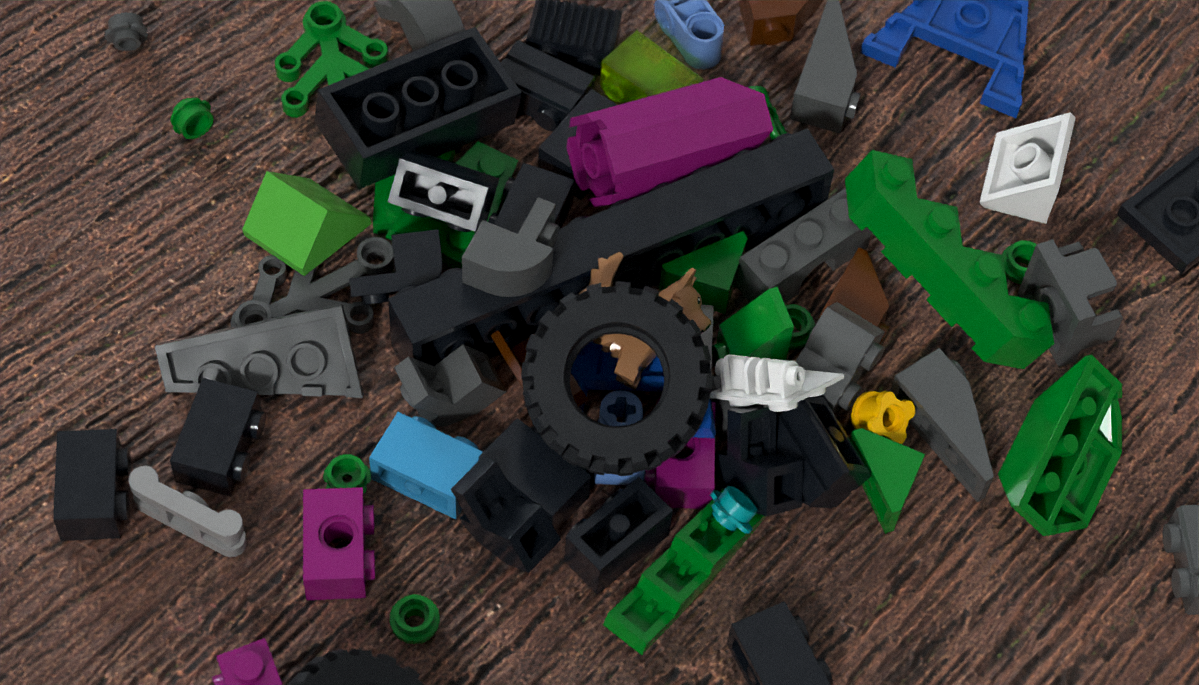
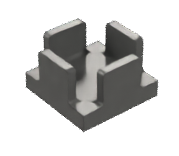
(1065, 281)

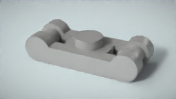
(187, 513)

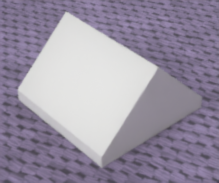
(1028, 168)

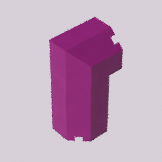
(664, 137)

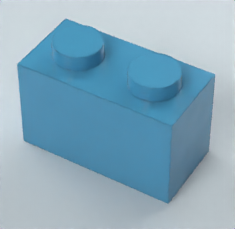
(422, 462)

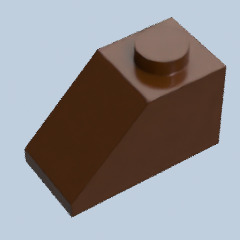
(775, 20)
(862, 292)

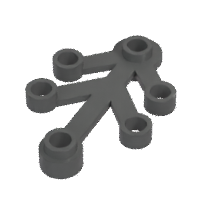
(310, 295)

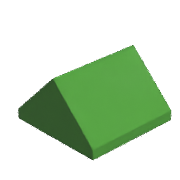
(301, 221)

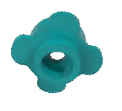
(733, 509)

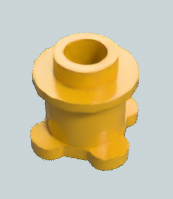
(882, 414)

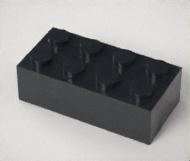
(417, 103)

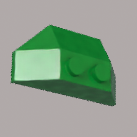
(1066, 450)

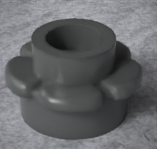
(126, 31)

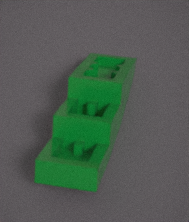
(676, 579)

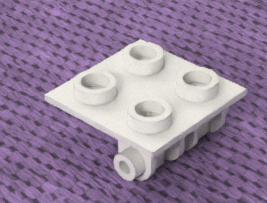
(768, 382)

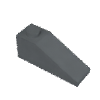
(828, 77)
(947, 418)

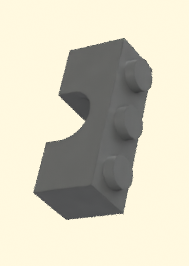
(797, 249)

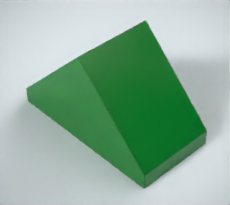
(715, 270)
(892, 474)

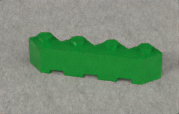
(962, 282)

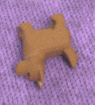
(633, 353)

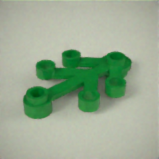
(331, 63)

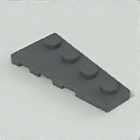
(280, 355)

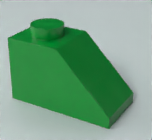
(756, 330)

